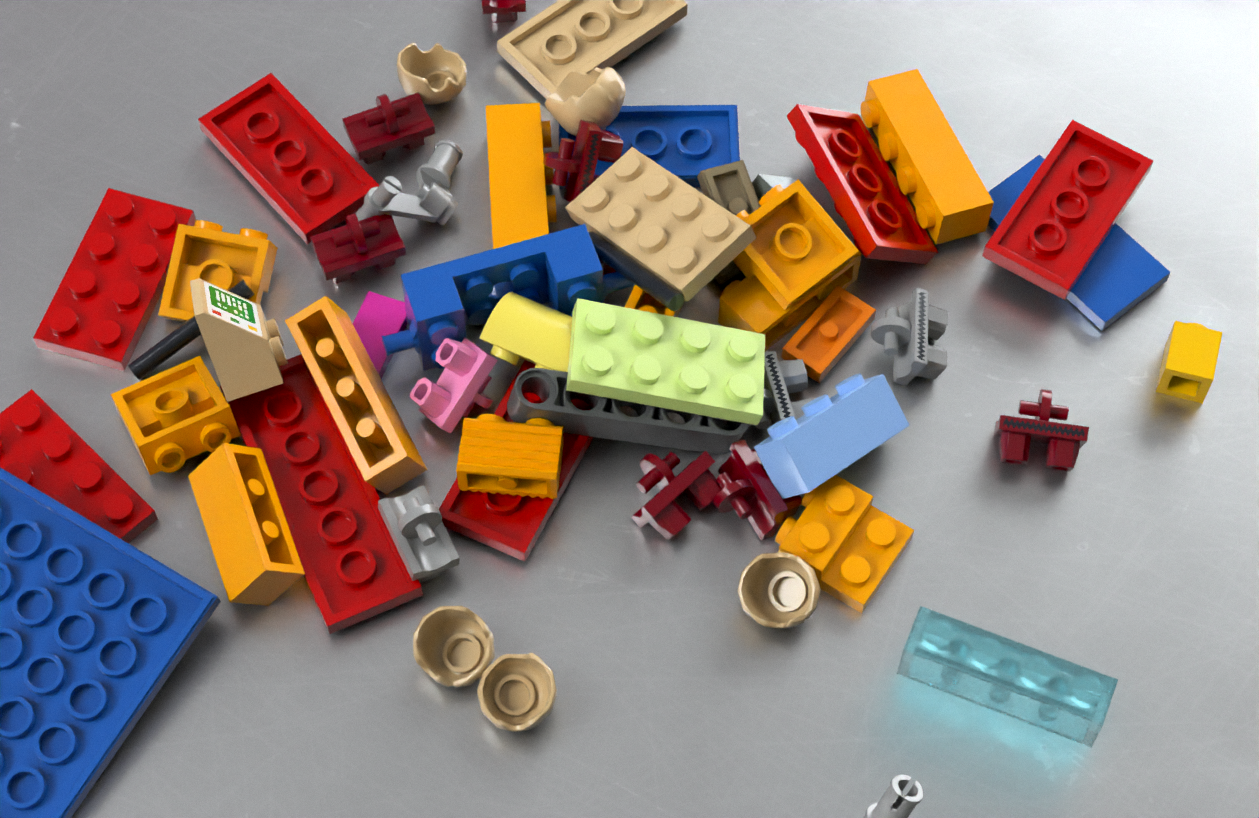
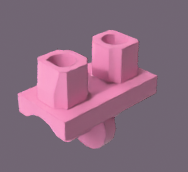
(458, 386)

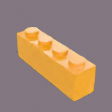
(926, 157)
(518, 174)
(355, 395)

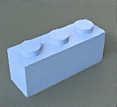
(830, 434)

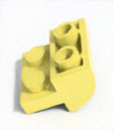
(529, 332)

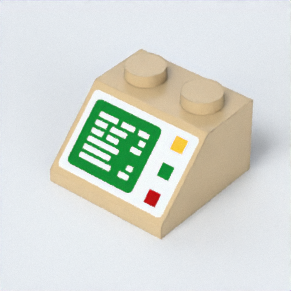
(238, 339)

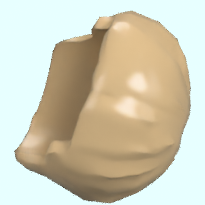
(587, 97)

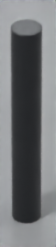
(637, 273)
(177, 340)

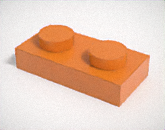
(829, 333)

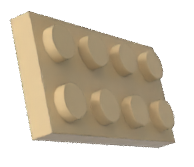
(584, 36)
(661, 222)

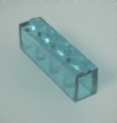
(1007, 676)

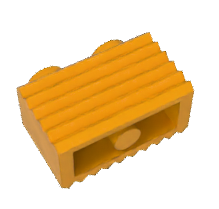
(510, 456)

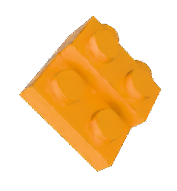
(793, 244)
(217, 258)
(176, 416)
(845, 541)

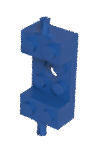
(467, 289)

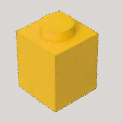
(1189, 361)

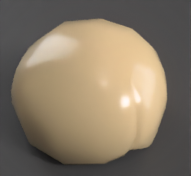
(434, 73)
(778, 590)
(453, 646)
(517, 692)

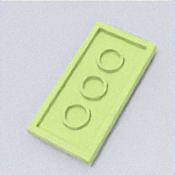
(666, 362)

